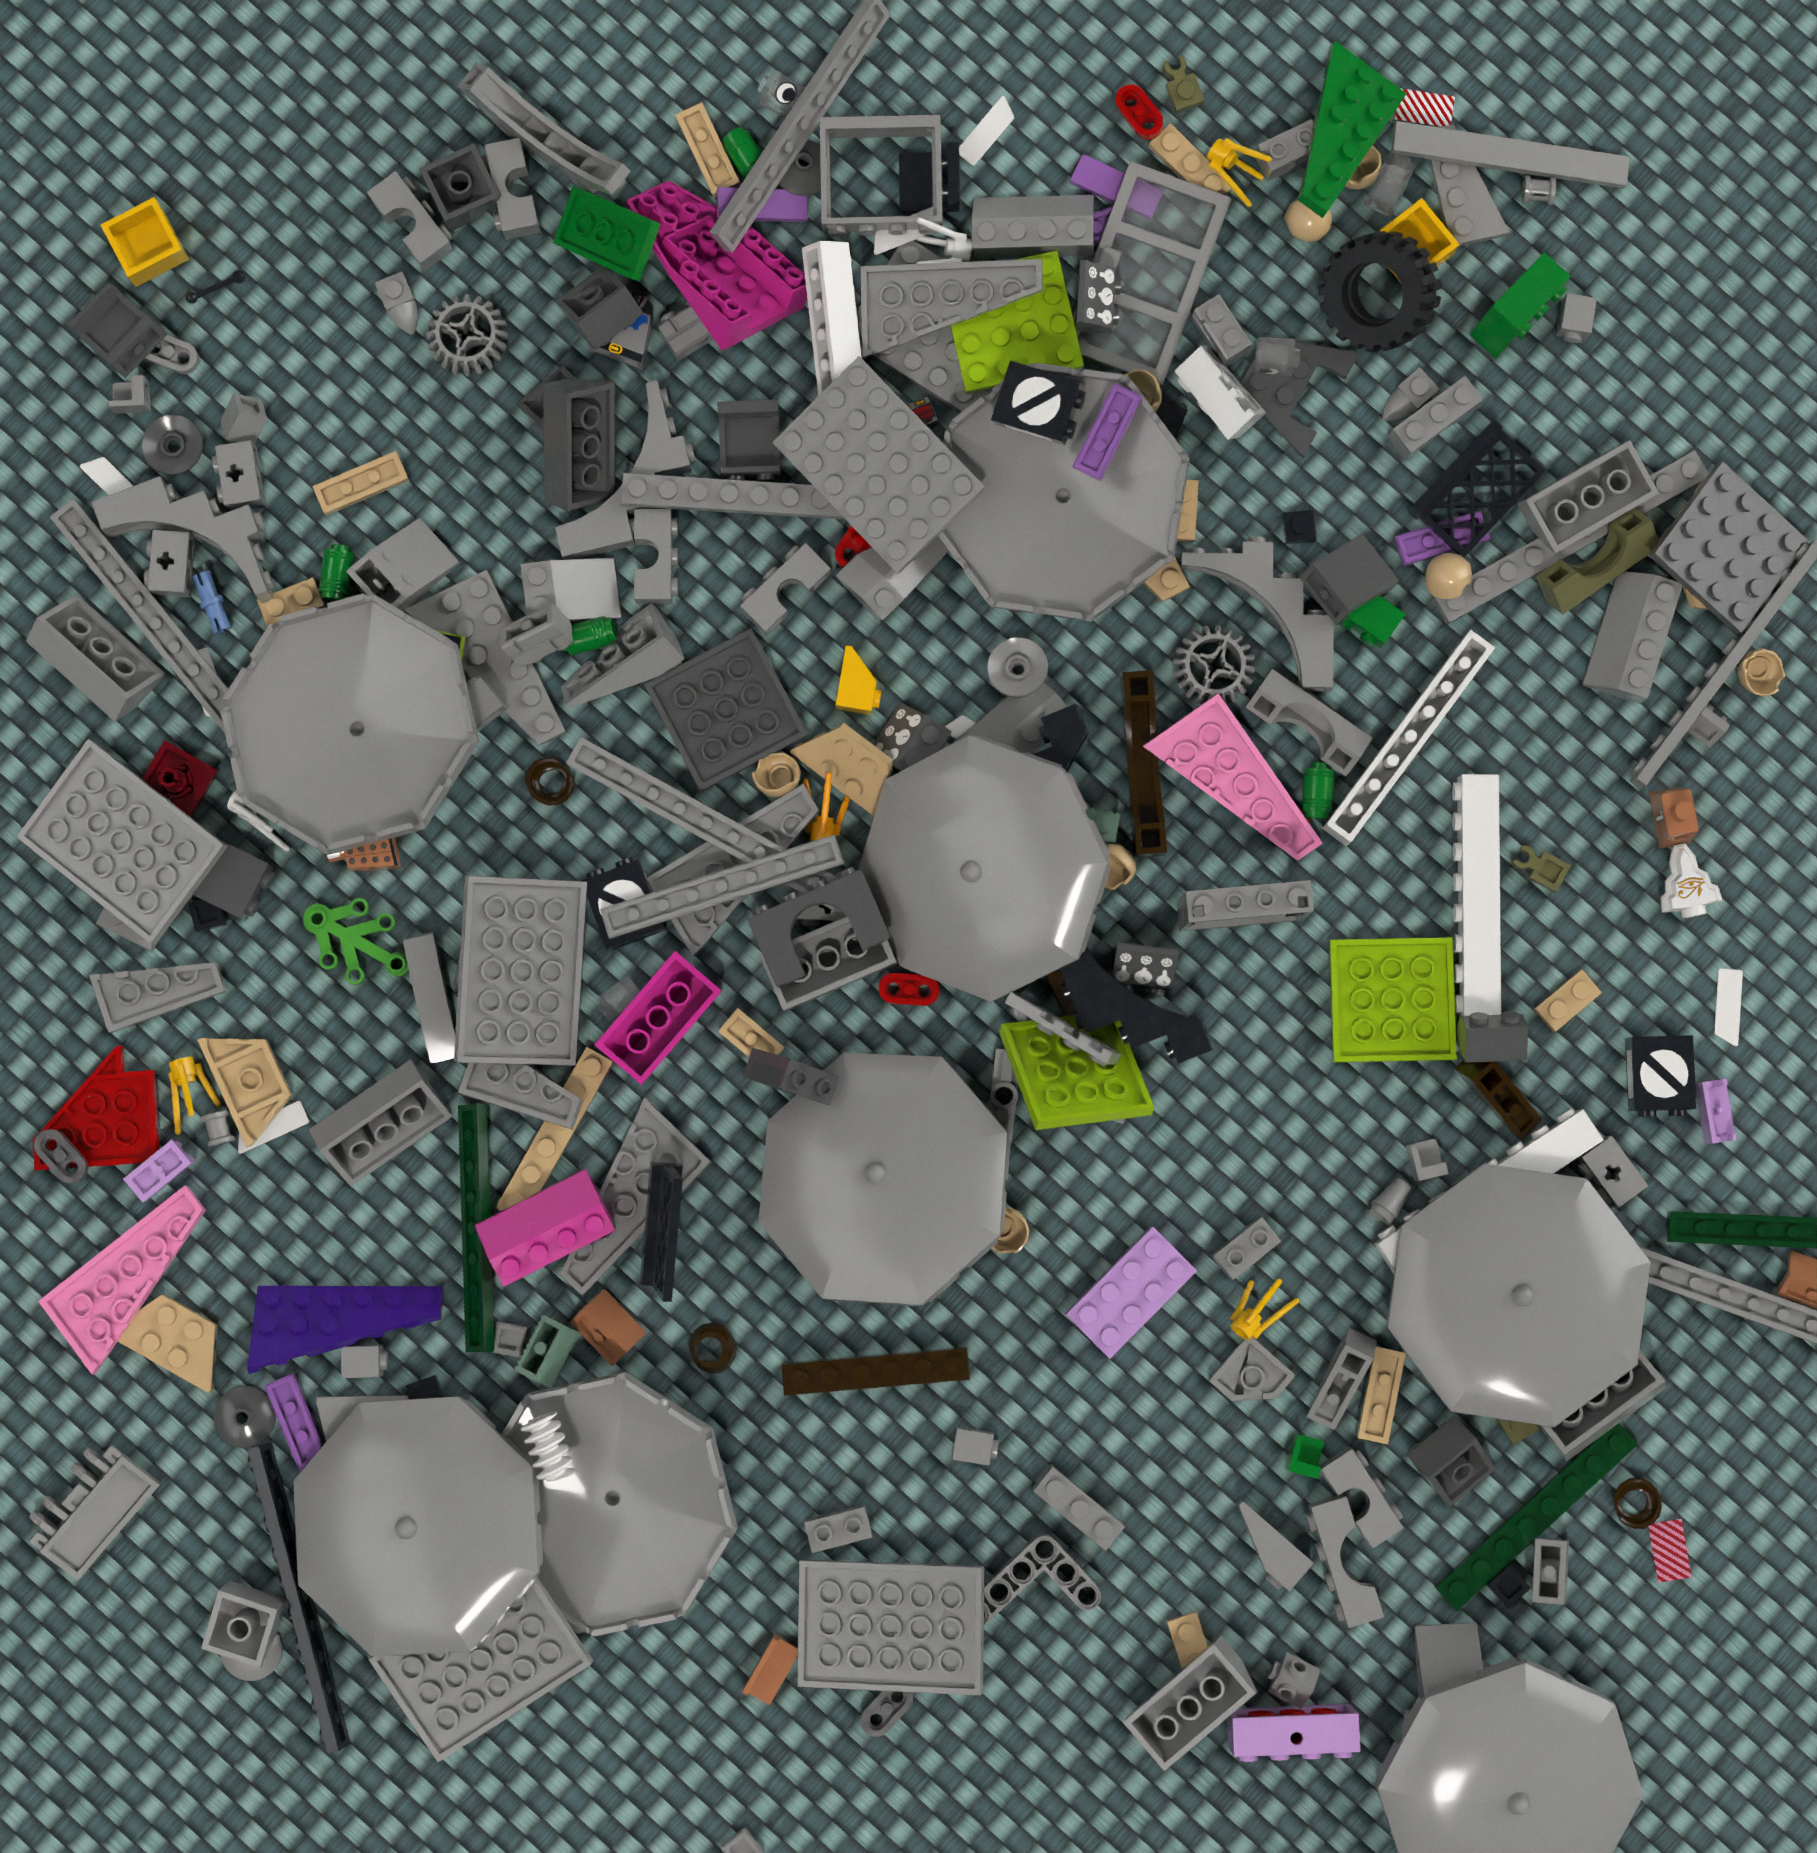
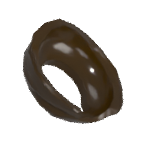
(533, 777)
(727, 1341)
(1653, 1503)

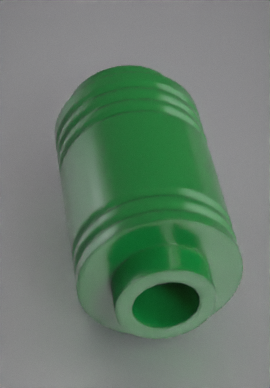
(741, 150)
(334, 579)
(592, 635)
(1318, 791)

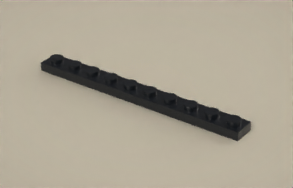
(301, 1606)

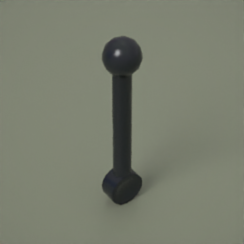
(237, 277)

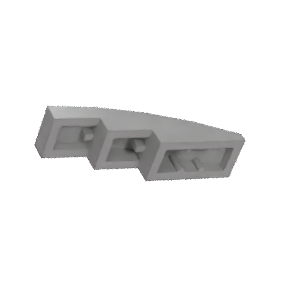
(431, 996)

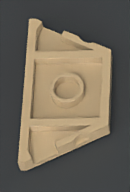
(855, 764)
(248, 1081)
(175, 1340)

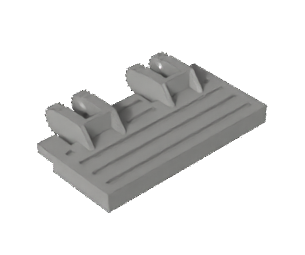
(95, 1513)

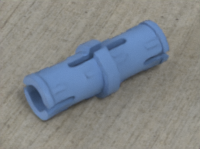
(211, 602)

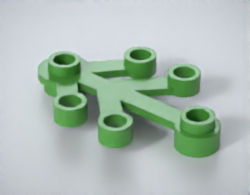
(351, 937)

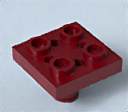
(166, 776)

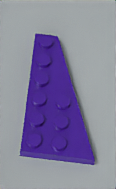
(326, 1318)

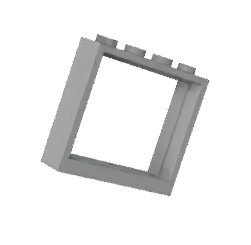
(879, 127)
(1244, 905)

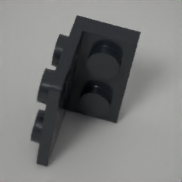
(917, 184)

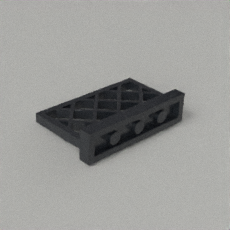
(1458, 471)
(661, 1228)

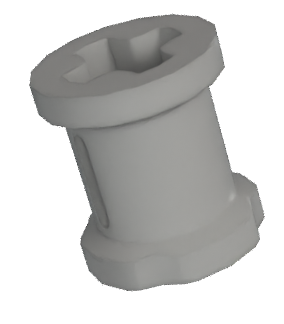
(1538, 190)
(218, 1128)

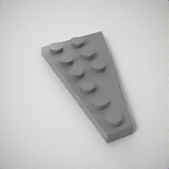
(921, 299)
(777, 822)
(626, 1190)

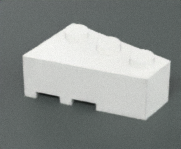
(1219, 393)

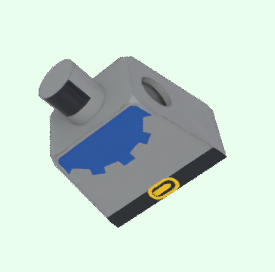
(631, 343)

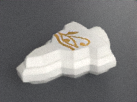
(1687, 886)

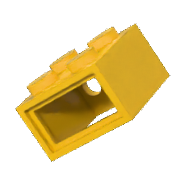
(1427, 229)
(144, 242)

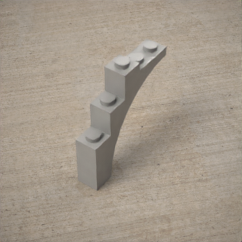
(546, 139)
(157, 507)
(609, 525)
(1252, 570)

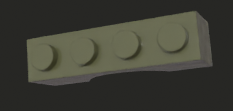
(1628, 541)

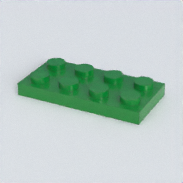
(606, 233)

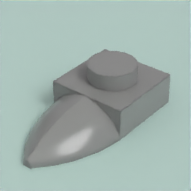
(399, 302)
(1409, 396)

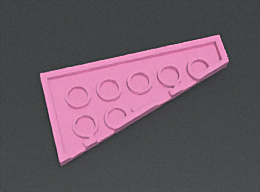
(1224, 763)
(108, 1291)

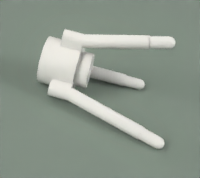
(957, 247)
(236, 805)

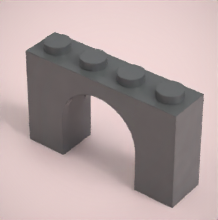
(774, 925)

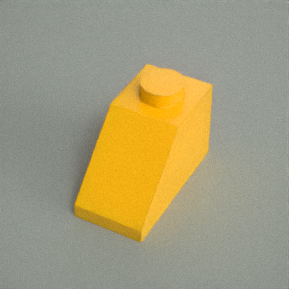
(856, 686)

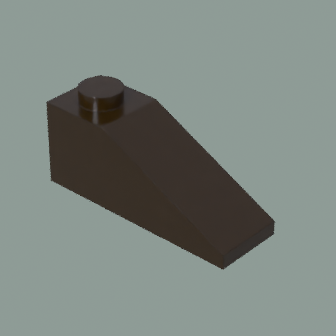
(1500, 1096)

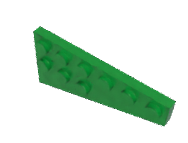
(1347, 122)

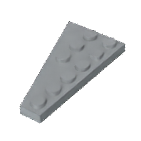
(478, 613)

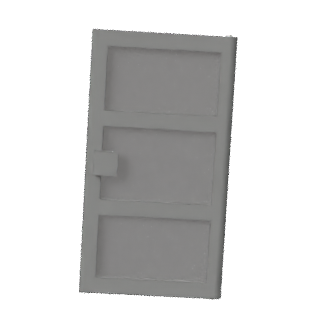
(1160, 249)

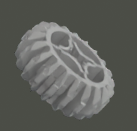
(470, 323)
(1200, 661)

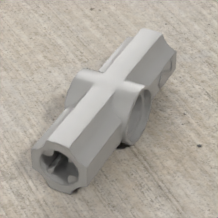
(1004, 1077)

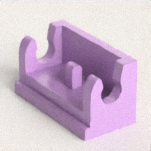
(1715, 1111)
(159, 1170)

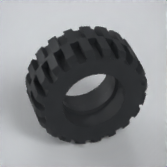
(1342, 296)

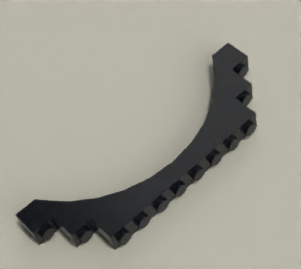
(1096, 992)

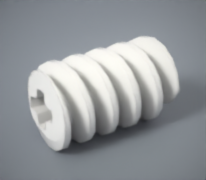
(547, 1447)

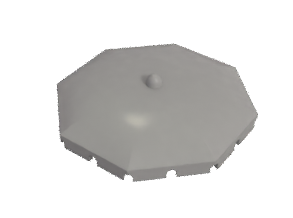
(1052, 535)
(349, 723)
(985, 867)
(885, 1182)
(1518, 1295)
(640, 1514)
(417, 1526)
(1510, 1767)

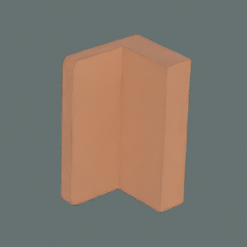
(1800, 1280)
(608, 1327)
(771, 1669)

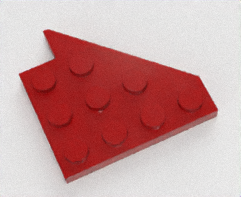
(110, 1116)

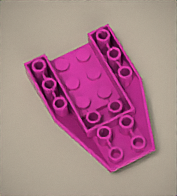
(727, 290)

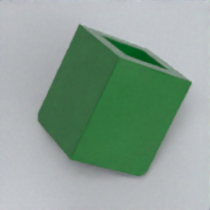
(1304, 1456)

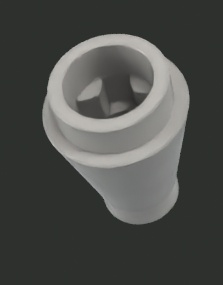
(1390, 1201)

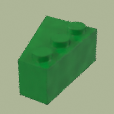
(1520, 305)

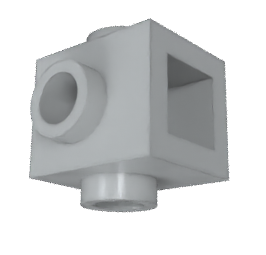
(1293, 1680)

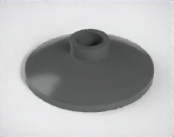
(804, 180)
(165, 432)
(259, 1412)

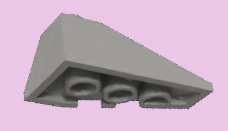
(879, 586)
(640, 654)

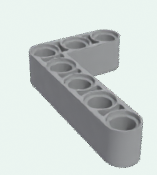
(1038, 1564)

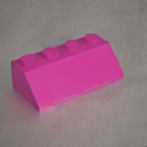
(658, 1017)
(544, 1227)

